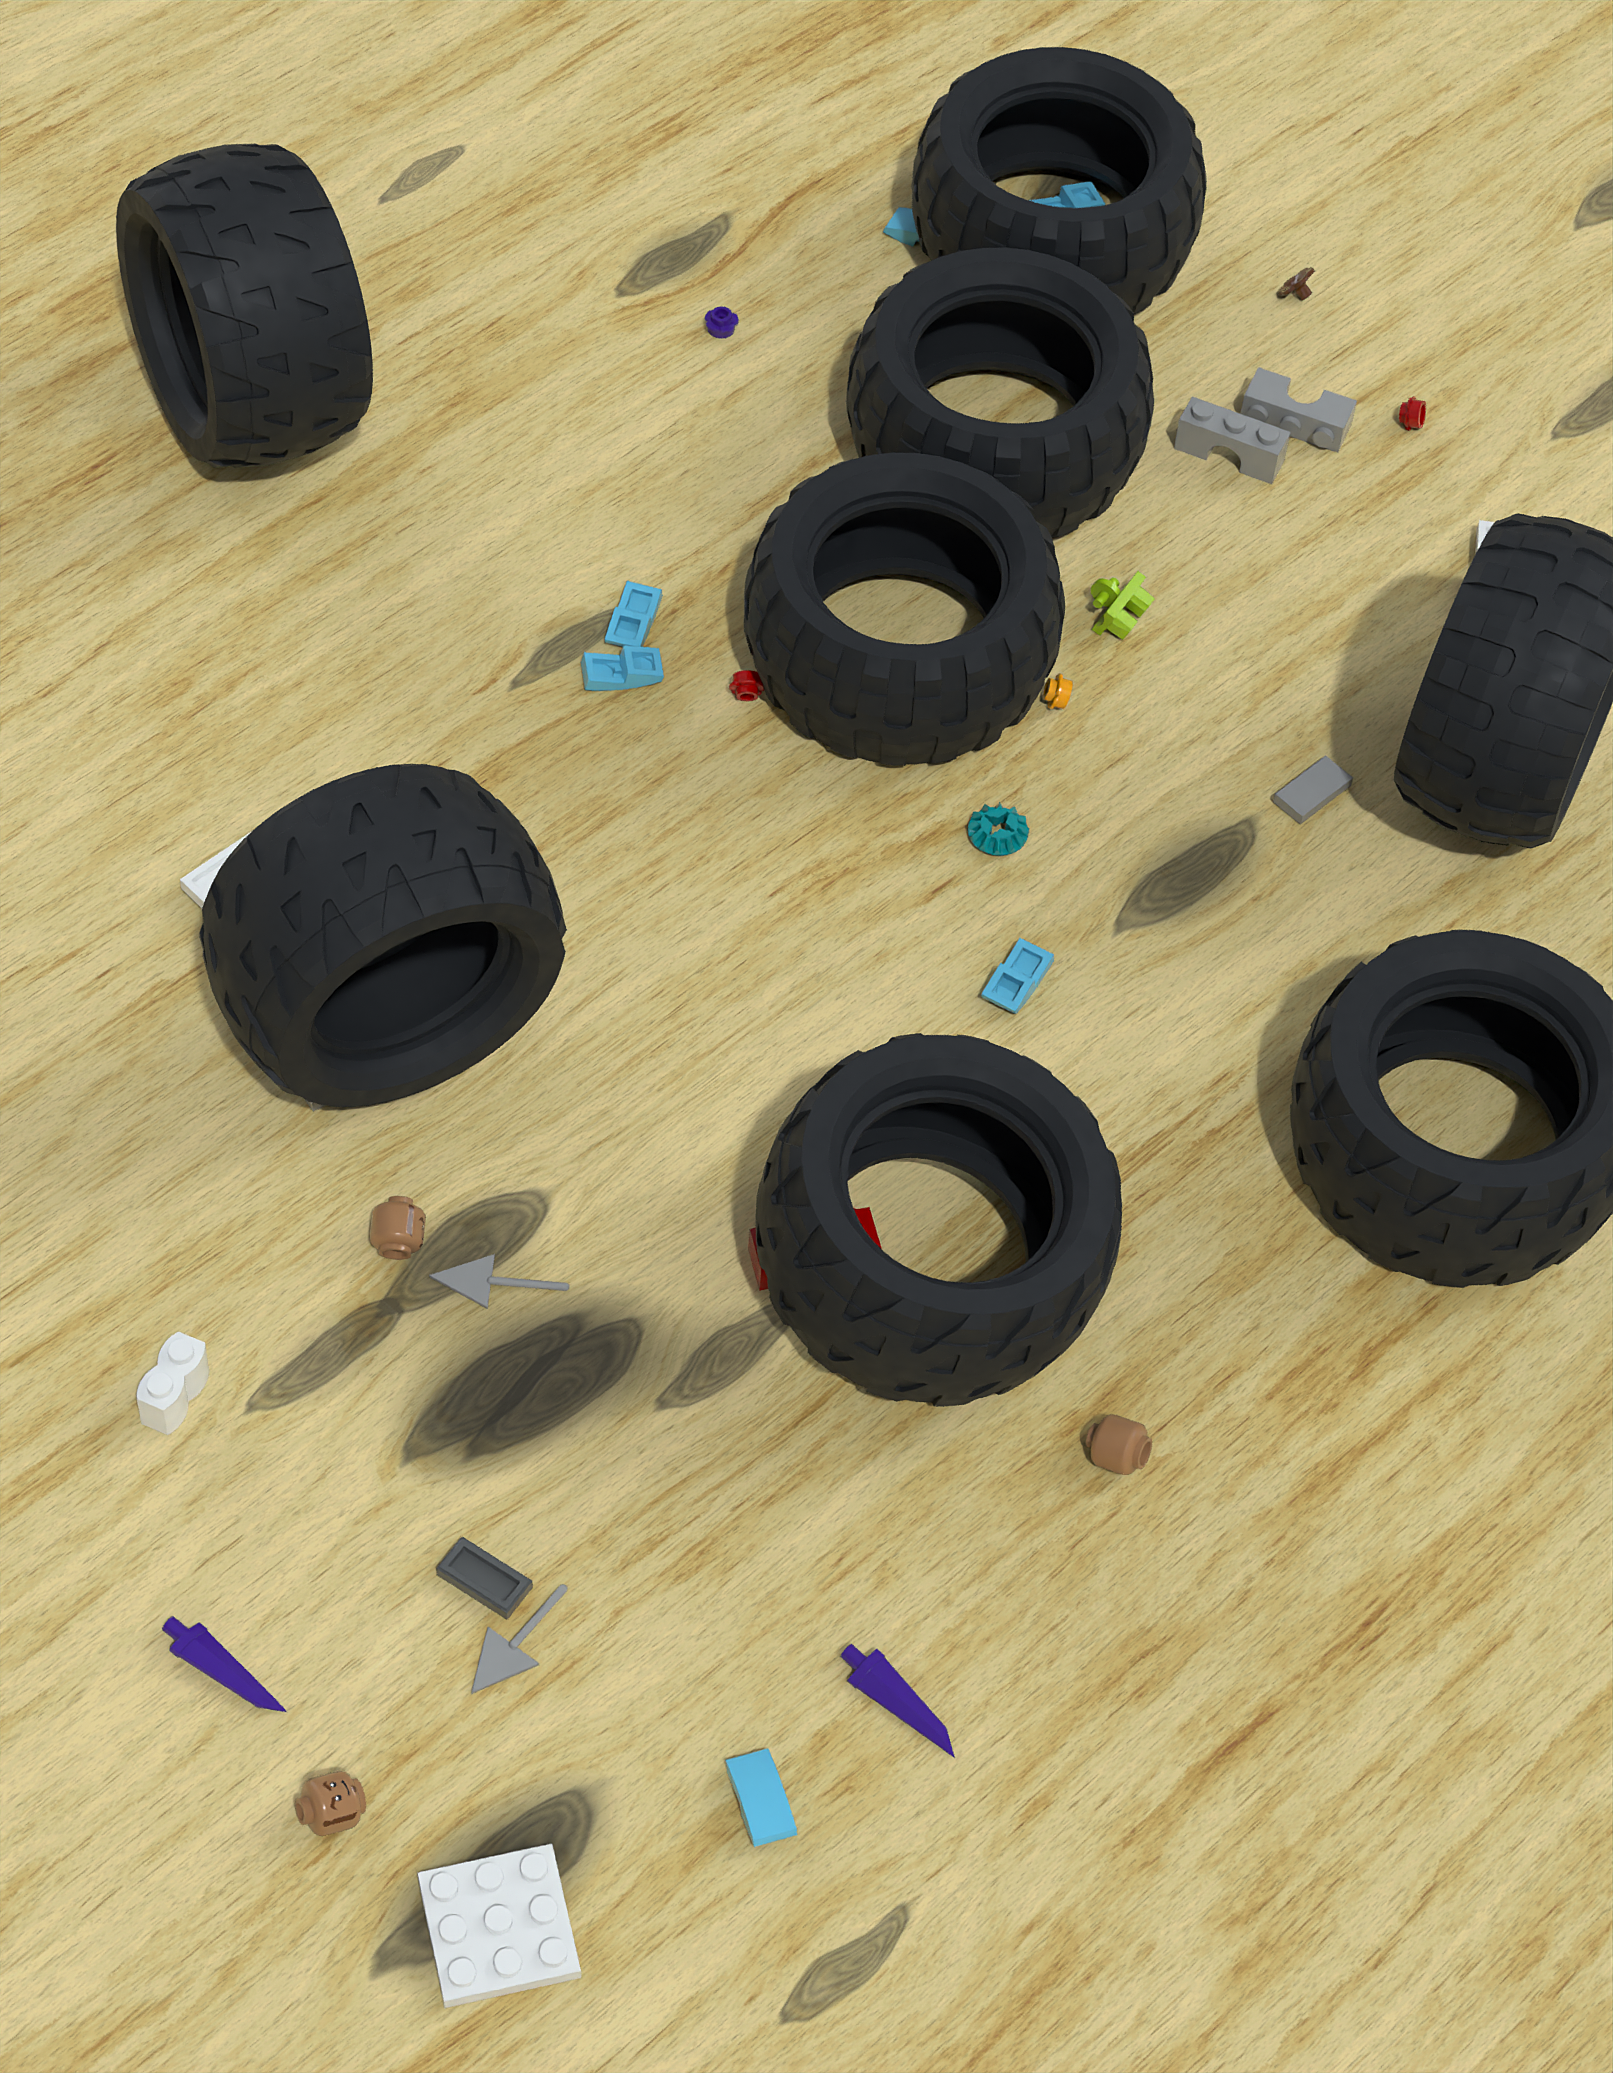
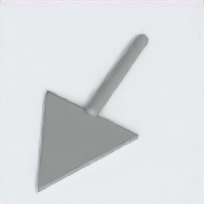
(475, 1280)
(502, 1658)

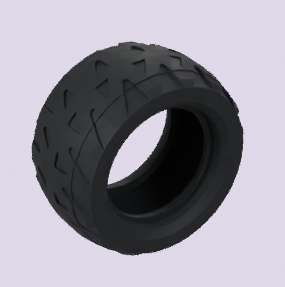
(244, 304)
(381, 935)
(976, 1112)
(1426, 1207)

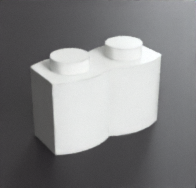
(172, 1383)

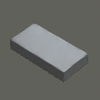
(1313, 789)

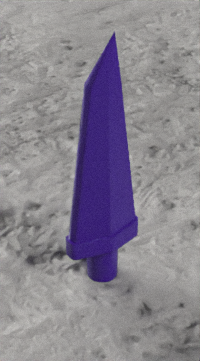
(210, 1657)
(887, 1687)

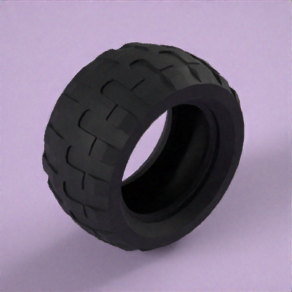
(1075, 117)
(1022, 318)
(913, 520)
(1515, 685)

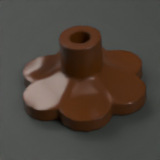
(1298, 284)

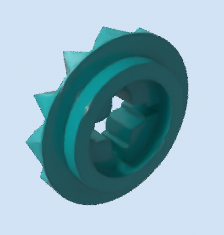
(1003, 841)

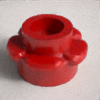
(1413, 413)
(746, 685)

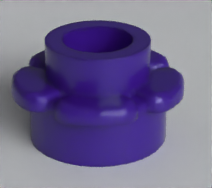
(721, 322)

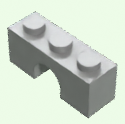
(1318, 423)
(1256, 443)

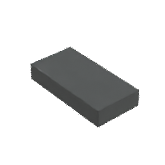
(484, 1578)

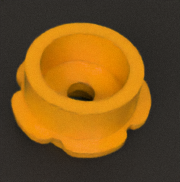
(1057, 692)

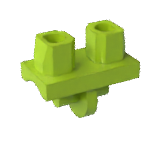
(1115, 618)

